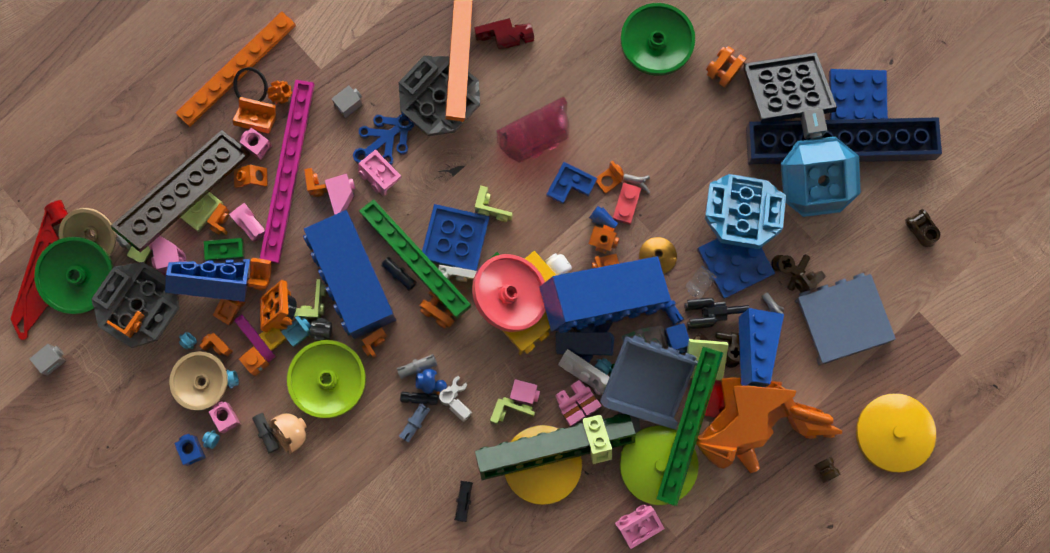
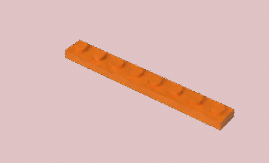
(224, 78)

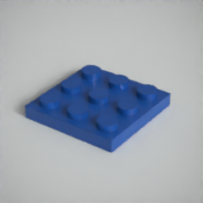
(859, 94)
(455, 237)
(735, 266)

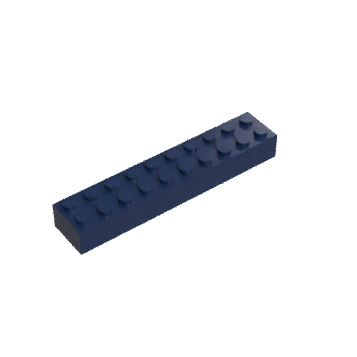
(869, 138)

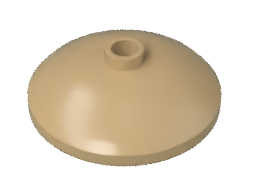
(82, 220)
(187, 377)

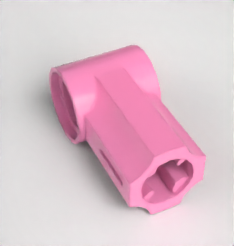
(245, 219)

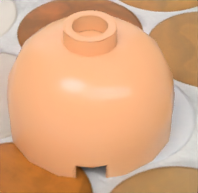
(289, 431)

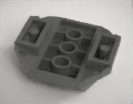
(418, 95)
(123, 290)

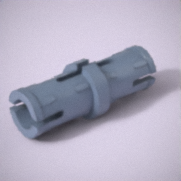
(414, 423)

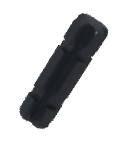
(418, 398)

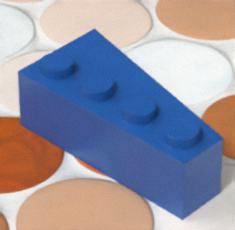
(208, 279)
(758, 345)

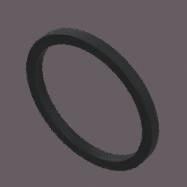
(256, 71)

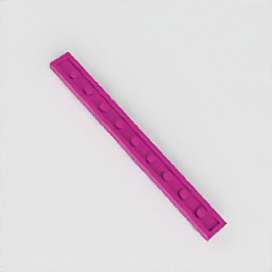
(287, 171)

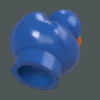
(427, 382)

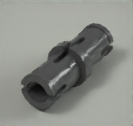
(265, 433)

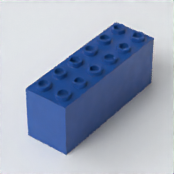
(349, 275)
(604, 294)

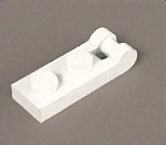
(584, 371)

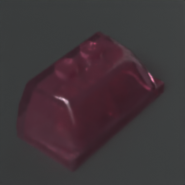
(535, 132)

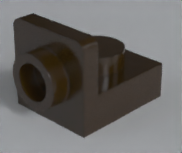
(807, 282)

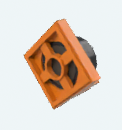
(277, 307)

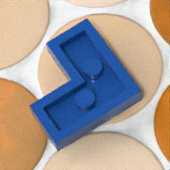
(570, 178)

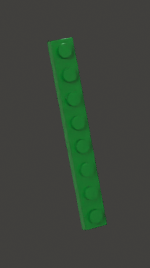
(415, 259)
(689, 426)

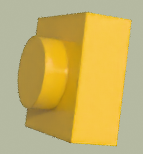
(273, 338)

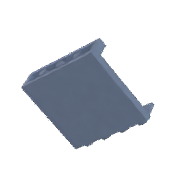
(845, 318)
(648, 381)

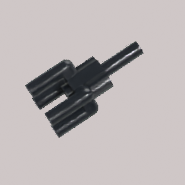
(711, 312)

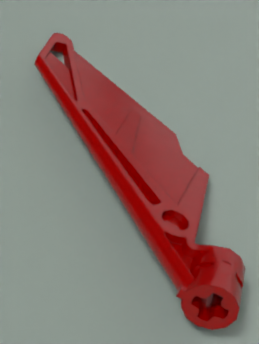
(29, 302)

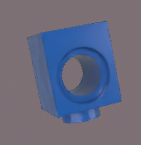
(677, 337)
(197, 453)

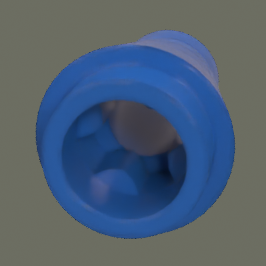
(602, 217)

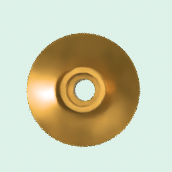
(662, 245)

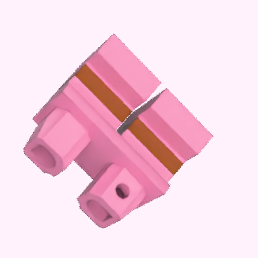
(583, 398)

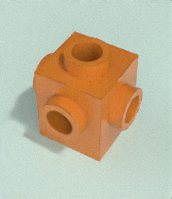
(597, 235)

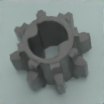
(321, 329)

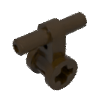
(789, 266)
(733, 352)

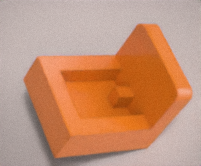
(259, 273)

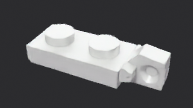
(460, 273)

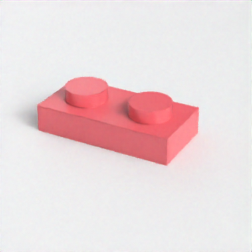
(626, 203)

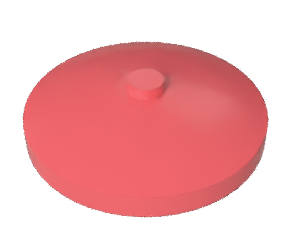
(509, 293)

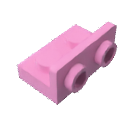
(378, 172)
(639, 525)

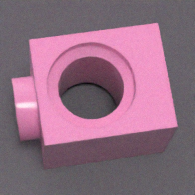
(258, 150)
(524, 392)
(228, 424)

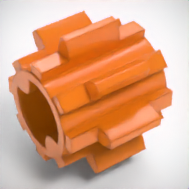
(279, 92)

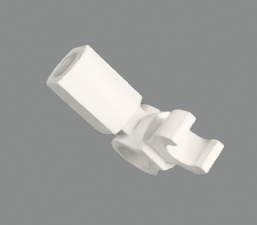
(448, 396)

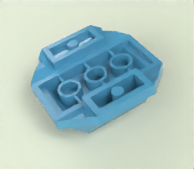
(808, 163)
(753, 196)

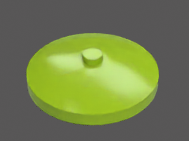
(326, 379)
(645, 463)

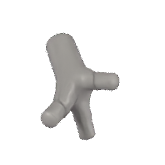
(638, 181)
(773, 307)

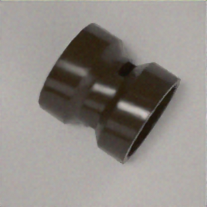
(830, 473)

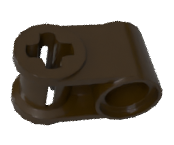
(922, 227)

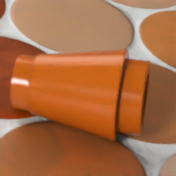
(748, 459)

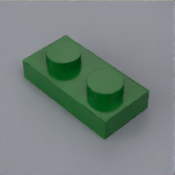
(223, 249)

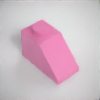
(340, 192)

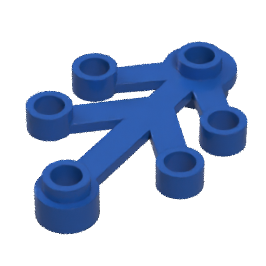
(386, 136)

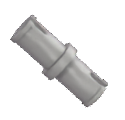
(417, 366)

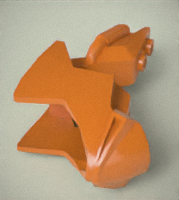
(750, 417)

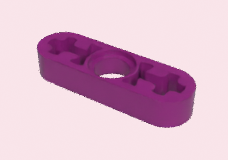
(254, 337)

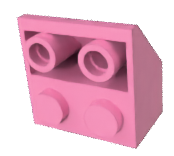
(165, 252)

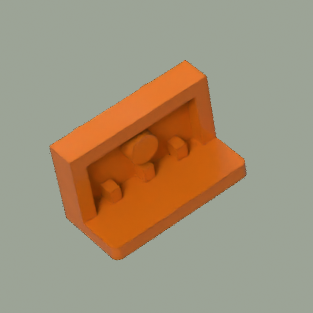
(255, 115)

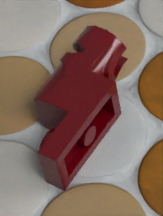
(504, 33)

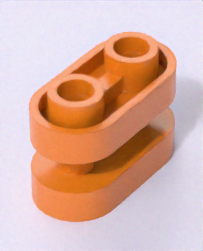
(715, 68)
(429, 309)

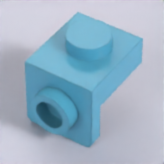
(297, 331)

